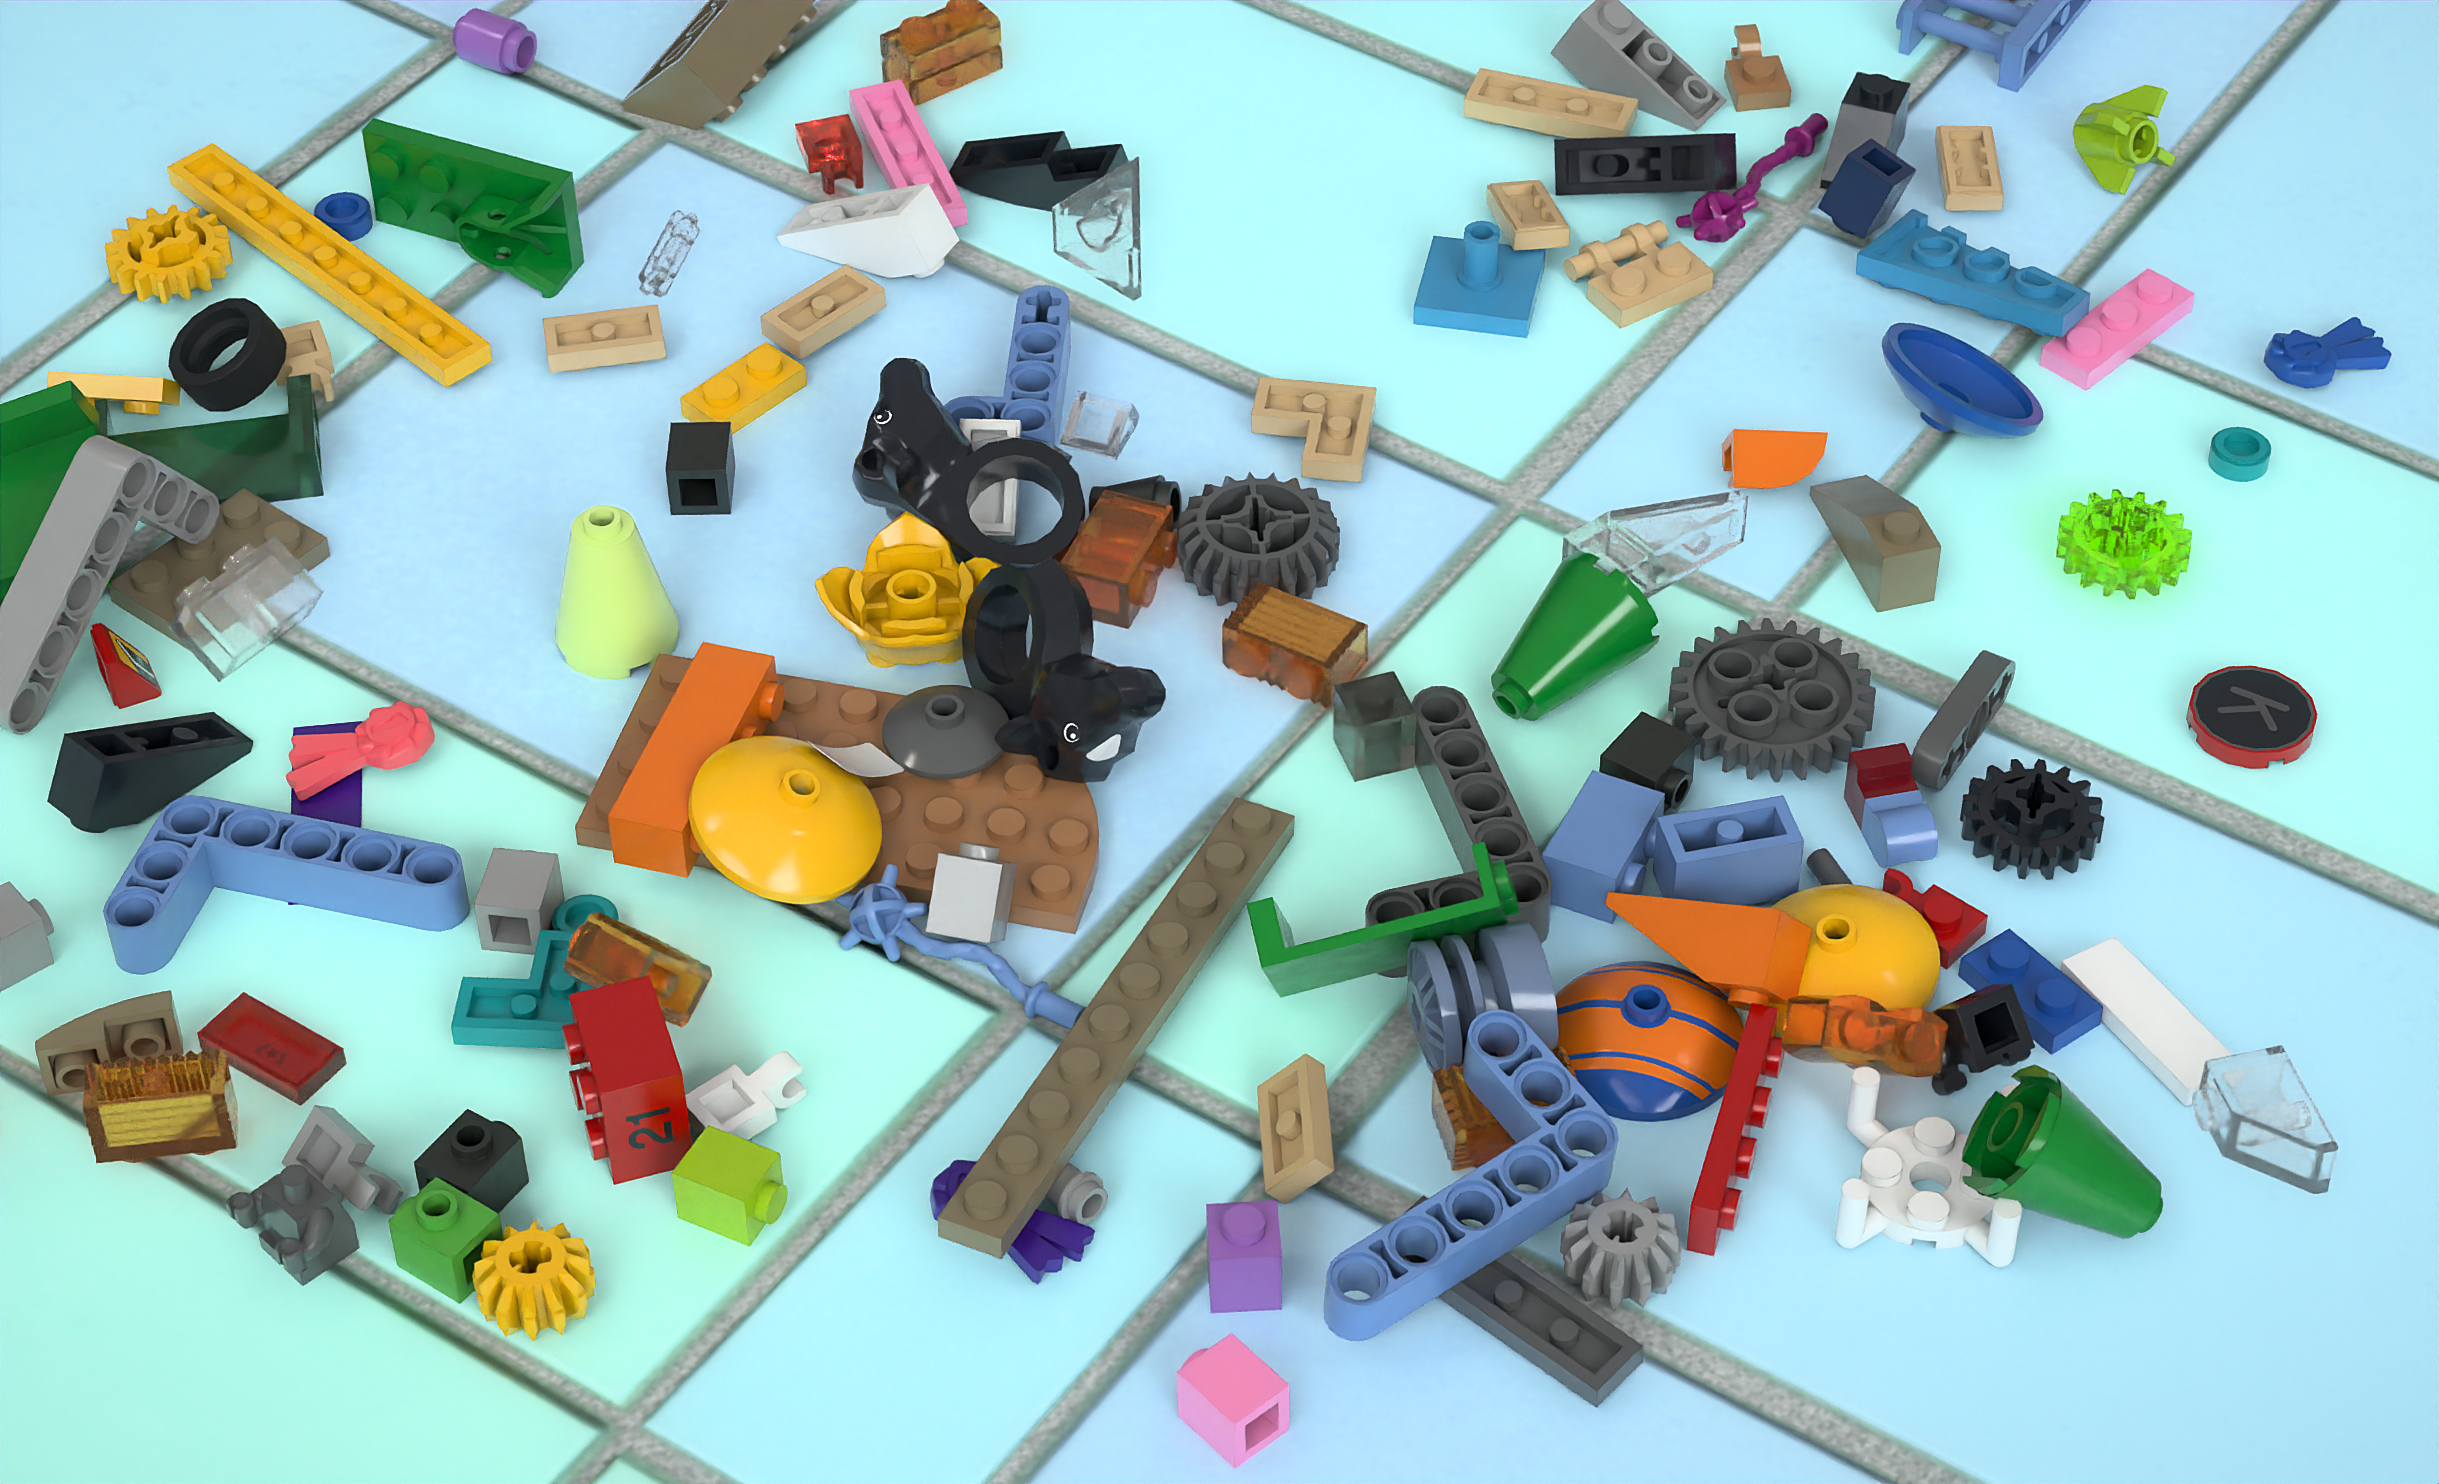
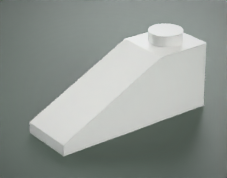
(876, 232)

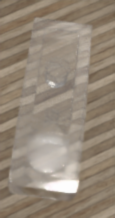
(1663, 539)

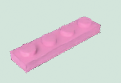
(904, 145)

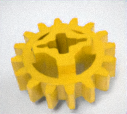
(168, 253)

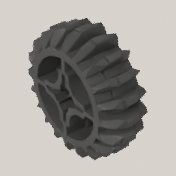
(1256, 534)

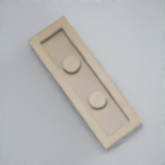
(1548, 106)

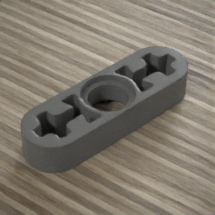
(1962, 719)

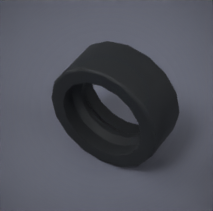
(246, 373)

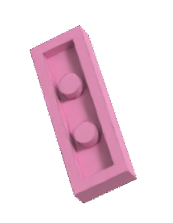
(2117, 329)

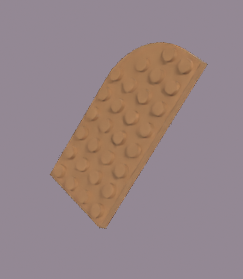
(1009, 805)

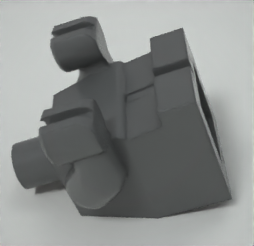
(303, 1222)

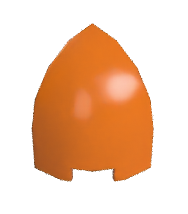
(1770, 457)

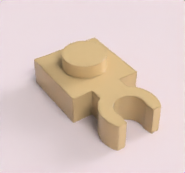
(308, 354)

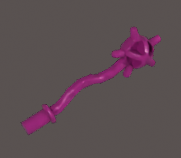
(1720, 215)

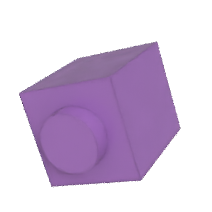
(1244, 1256)

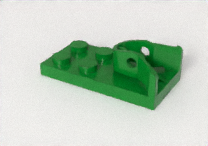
(478, 200)

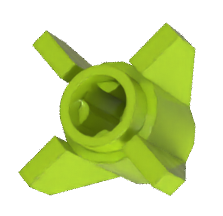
(2119, 135)

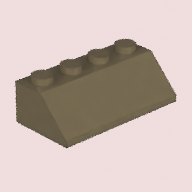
(716, 60)

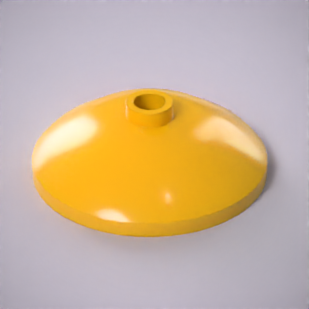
(784, 820)
(1883, 949)

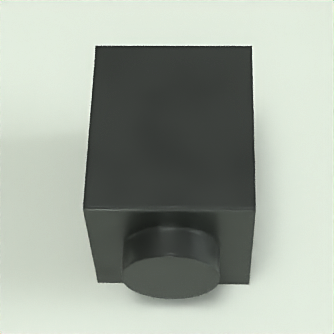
(700, 468)

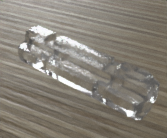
(669, 253)

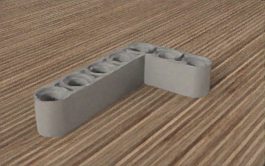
(74, 559)

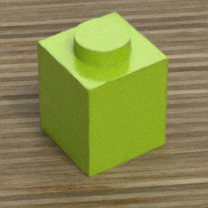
(729, 1186)

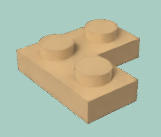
(1330, 417)

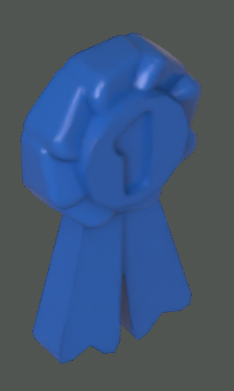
(2313, 360)

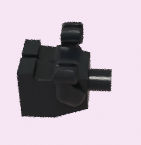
(1981, 1033)

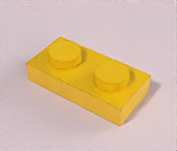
(745, 388)
(138, 394)

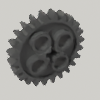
(1772, 699)

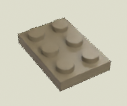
(156, 581)

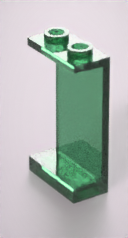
(265, 455)

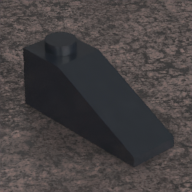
(1645, 164)
(138, 768)

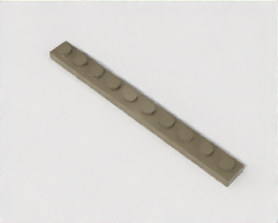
(1114, 1030)

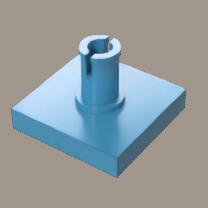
(1479, 283)

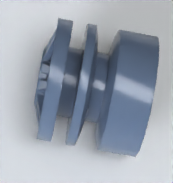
(1451, 989)

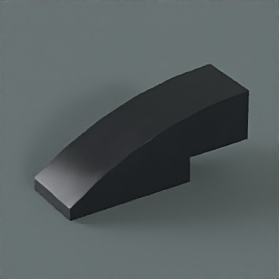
(1032, 168)

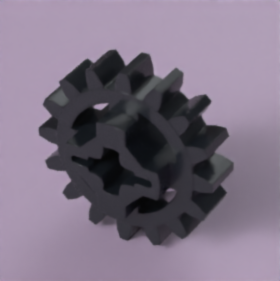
(2031, 819)

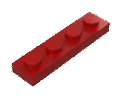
(1730, 1148)

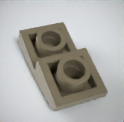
(113, 1032)

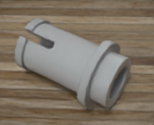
(1078, 1195)

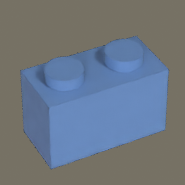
(1603, 844)
(1729, 853)

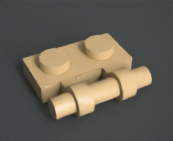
(1648, 283)

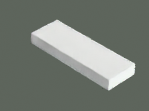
(2145, 1016)

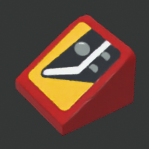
(123, 669)

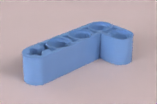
(1034, 370)

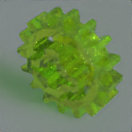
(2123, 544)

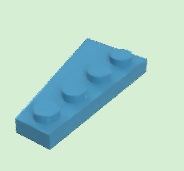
(1952, 272)

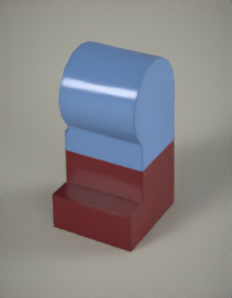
(1889, 806)

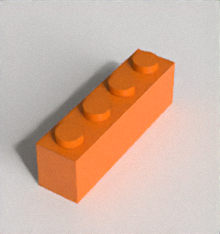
(718, 701)

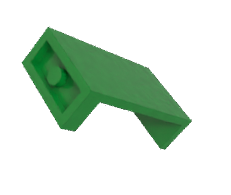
(36, 450)
(1379, 946)

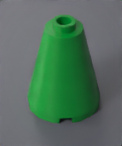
(1573, 638)
(2059, 1159)

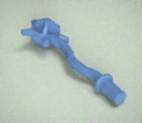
(883, 915)

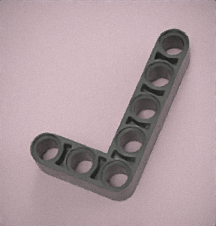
(1472, 809)

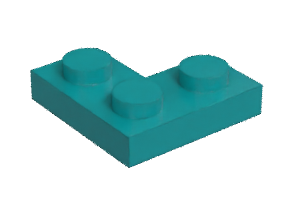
(520, 1010)

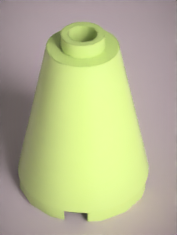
(612, 598)

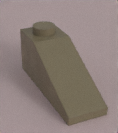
(1881, 540)

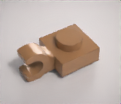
(1753, 79)

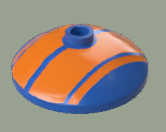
(1648, 1039)

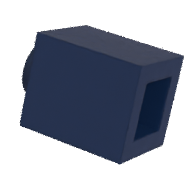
(1866, 189)

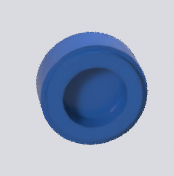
(346, 214)

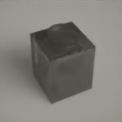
(1374, 726)

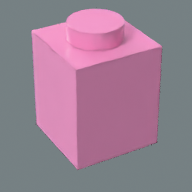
(1232, 1400)

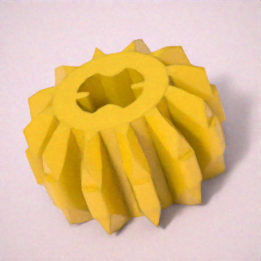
(534, 1279)

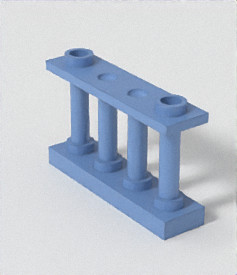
(2018, 52)

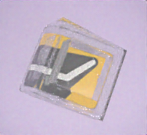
(1099, 425)

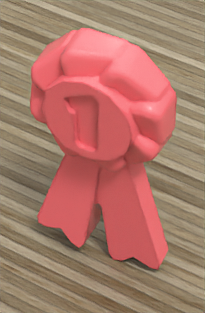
(385, 740)

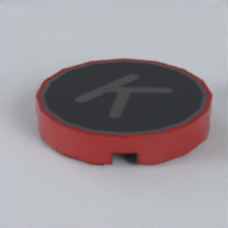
(2251, 716)

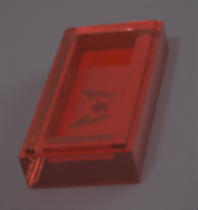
(273, 1048)

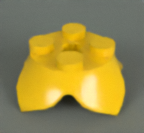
(907, 597)

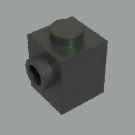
(1653, 757)
(477, 1159)

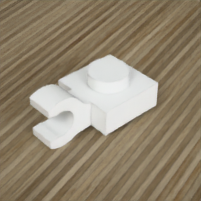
(746, 1102)

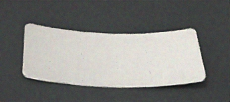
(862, 760)

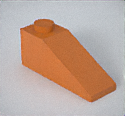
(1736, 948)

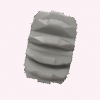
(1620, 1249)

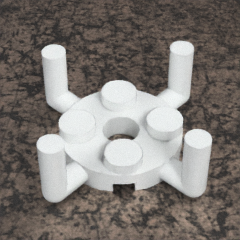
(1890, 1204)

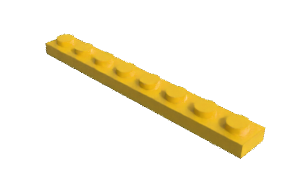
(330, 265)

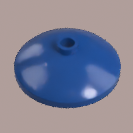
(1958, 384)

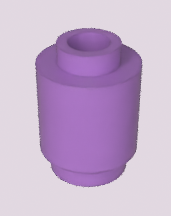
(494, 42)

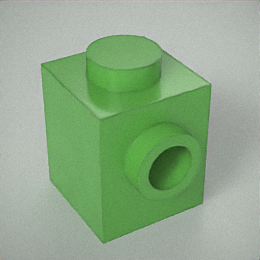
(442, 1236)

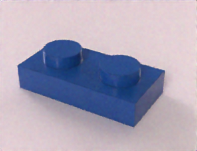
(2050, 1001)

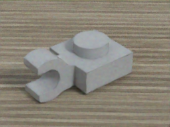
(337, 1158)

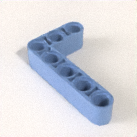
(277, 857)
(1487, 1194)

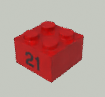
(627, 1079)

